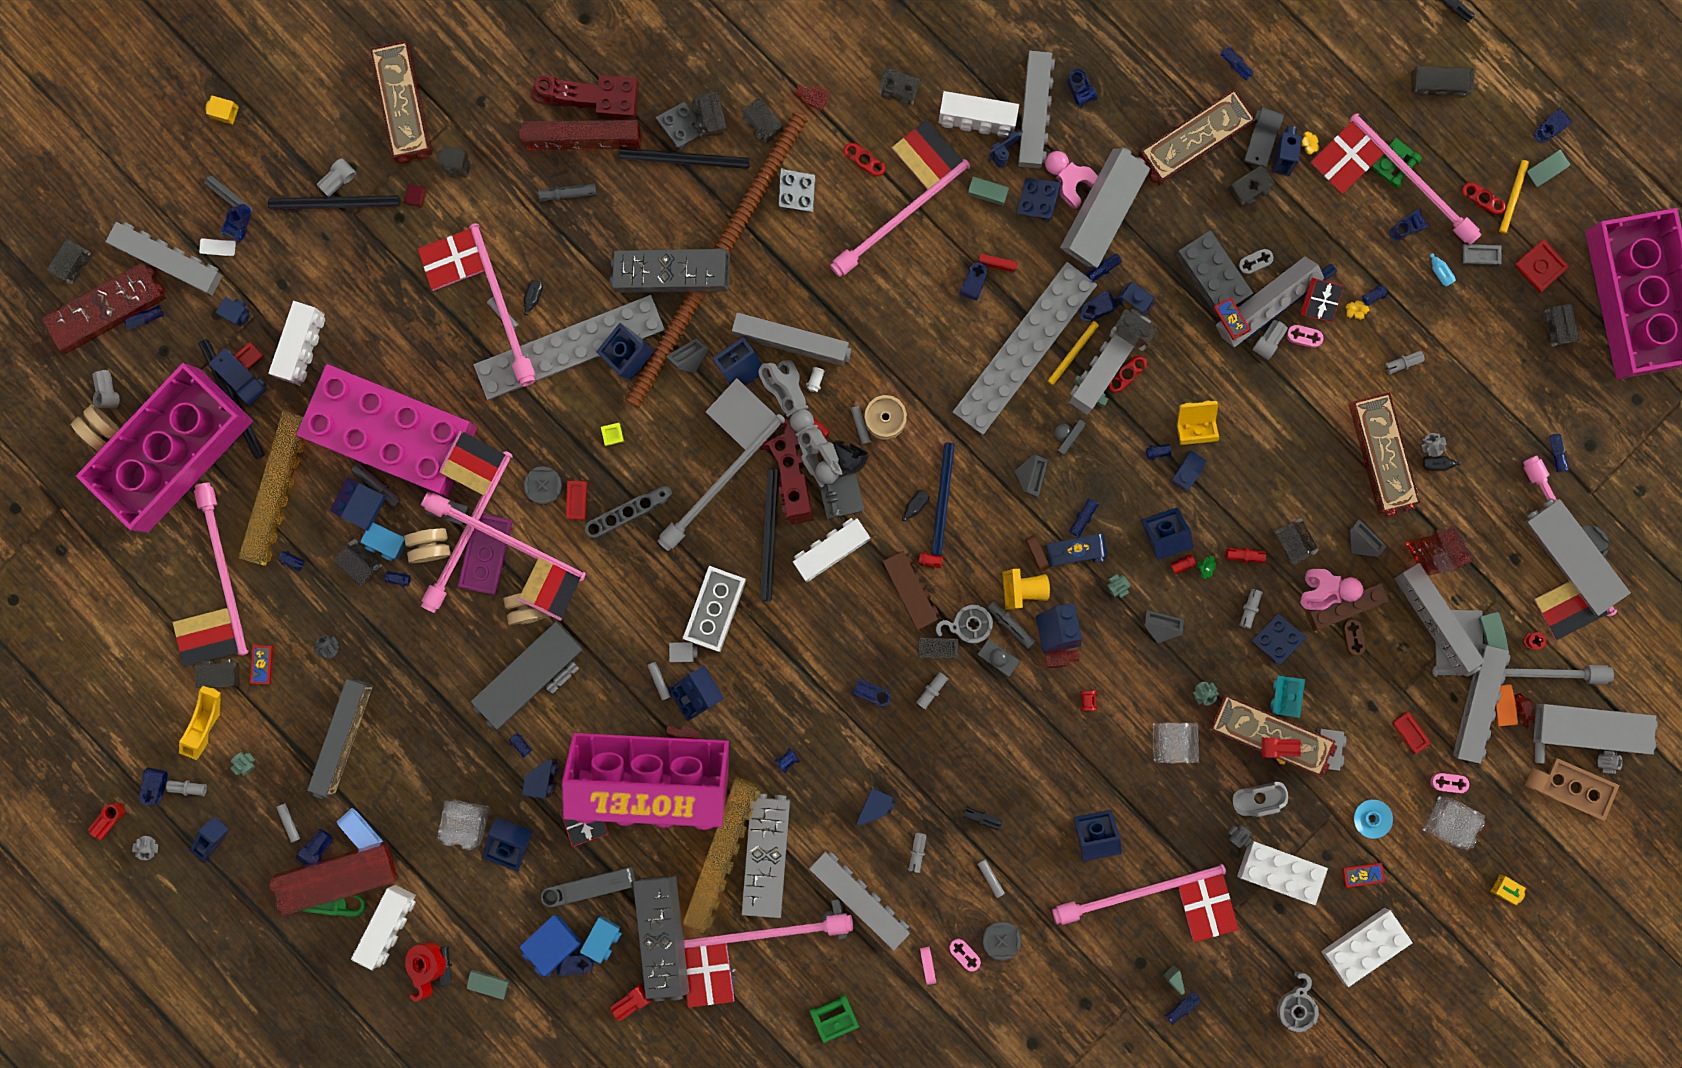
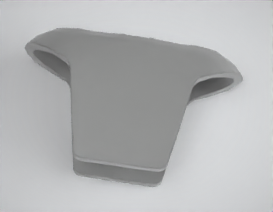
(1275, 798)

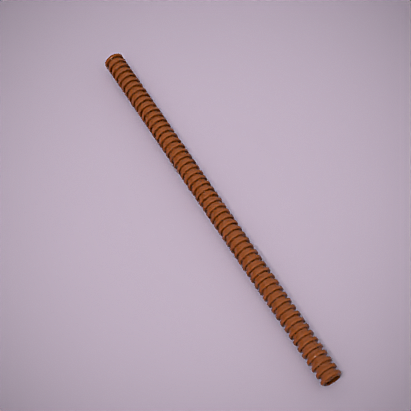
(734, 228)

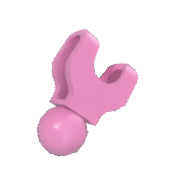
(1069, 176)
(1329, 589)

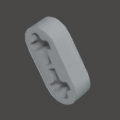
(1257, 265)

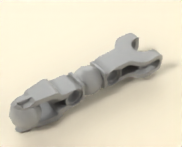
(811, 440)

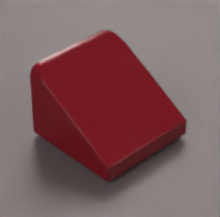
(415, 195)

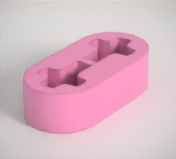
(1305, 331)
(1449, 787)
(968, 951)
(928, 965)

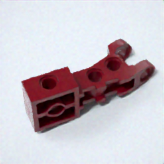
(612, 96)
(793, 482)

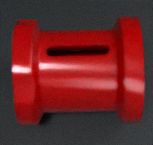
(1530, 637)
(1088, 700)

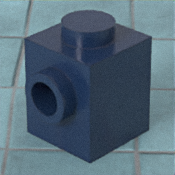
(234, 311)

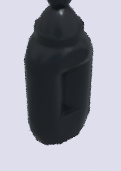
(532, 295)
(1439, 463)
(915, 505)

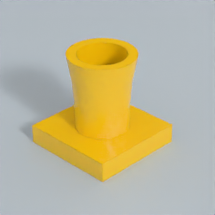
(1023, 588)

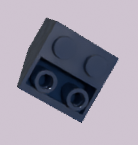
(738, 362)
(695, 693)
(540, 781)

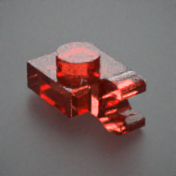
(815, 97)
(1058, 658)
(1524, 707)
(684, 733)

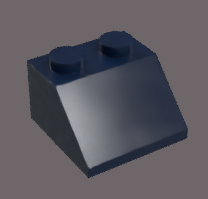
(625, 351)
(357, 503)
(1167, 533)
(1059, 628)
(1097, 835)
(507, 844)

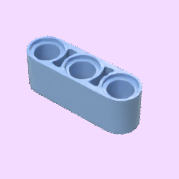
(358, 829)

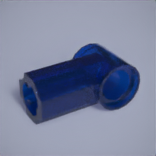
(870, 692)
(317, 846)

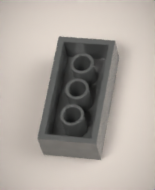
(1213, 271)

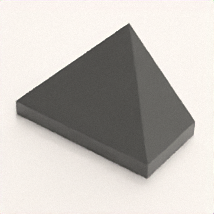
(688, 356)
(1031, 474)
(1365, 541)
(1163, 626)

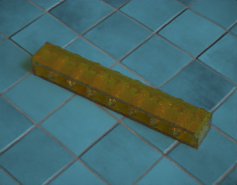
(273, 491)
(720, 855)

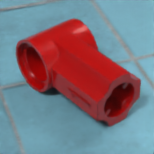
(1279, 747)
(106, 820)
(634, 1000)

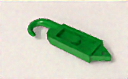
(339, 908)

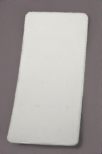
(217, 247)

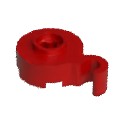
(423, 965)

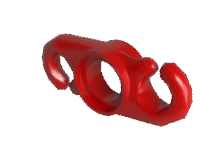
(867, 167)
(1475, 197)
(1135, 371)

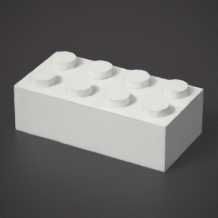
(978, 114)
(297, 343)
(831, 550)
(714, 609)
(1282, 872)
(383, 927)
(1366, 947)

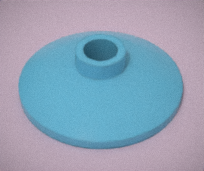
(1382, 822)

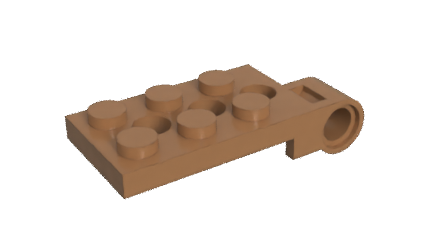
(1543, 784)

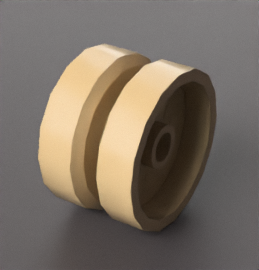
(95, 428)
(888, 428)
(426, 543)
(525, 613)

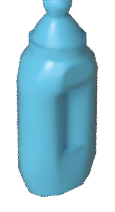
(1442, 271)

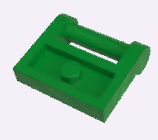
(1385, 166)
(837, 1024)

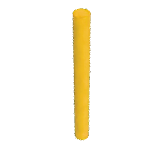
(1514, 196)
(1072, 354)

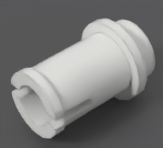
(815, 380)

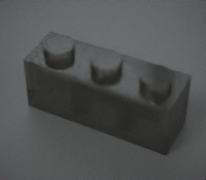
(1442, 81)

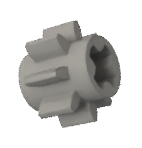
(1434, 444)
(1610, 761)
(145, 848)

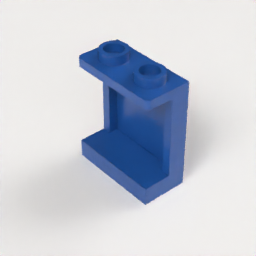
(550, 945)

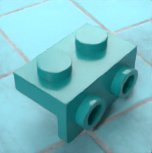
(1288, 696)

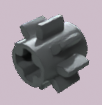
(326, 646)
(1240, 836)

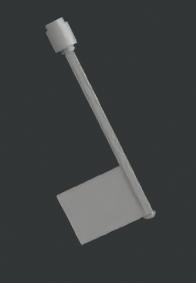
(746, 422)
(1470, 623)

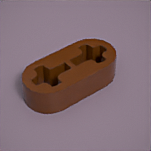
(1037, 553)
(1358, 636)

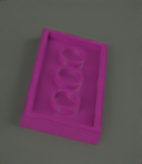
(485, 557)

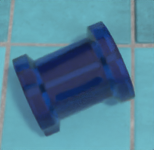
(787, 760)

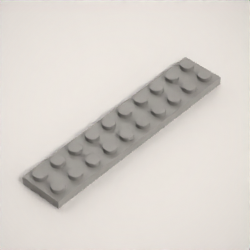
(568, 346)
(1024, 348)

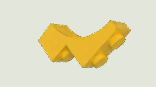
(204, 717)

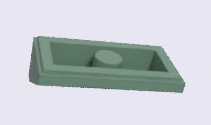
(988, 191)
(1174, 977)
(487, 984)

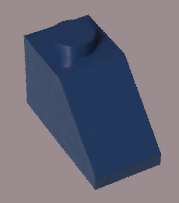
(1188, 471)
(875, 806)
(208, 839)

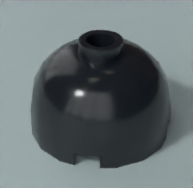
(850, 457)

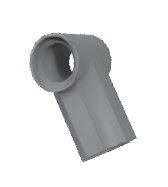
(340, 174)
(1268, 342)
(104, 395)

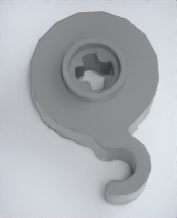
(961, 621)
(1298, 998)

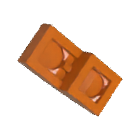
(1506, 707)

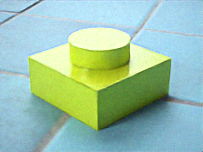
(612, 434)

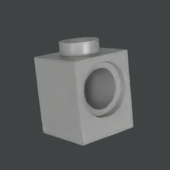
(682, 652)

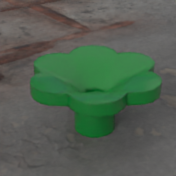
(1207, 567)

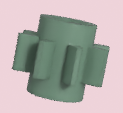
(1118, 585)
(1205, 693)
(242, 764)

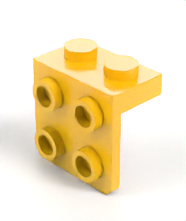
(1197, 422)

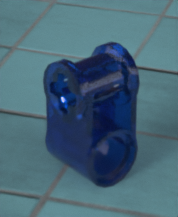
(1083, 91)
(1553, 125)
(1411, 224)
(236, 225)
(973, 284)
(1101, 305)
(153, 783)
(572, 965)

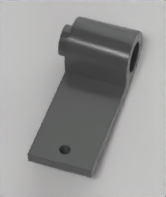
(1263, 136)

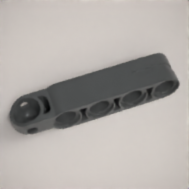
(601, 521)
(588, 887)

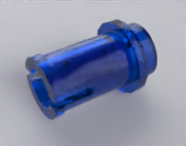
(1374, 295)
(1158, 451)
(291, 560)
(398, 578)
(520, 745)

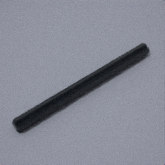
(684, 158)
(334, 202)
(248, 434)
(769, 534)

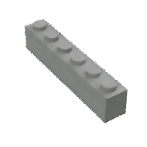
(1035, 109)
(163, 258)
(1275, 297)
(1102, 371)
(1480, 704)
(859, 900)

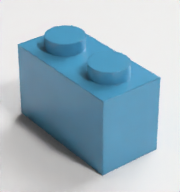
(384, 541)
(600, 940)

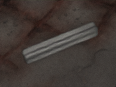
(224, 192)

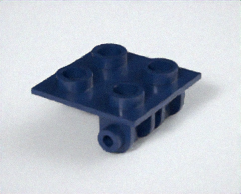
(999, 151)
(1038, 198)
(1279, 639)

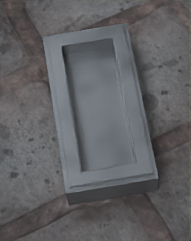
(1481, 254)

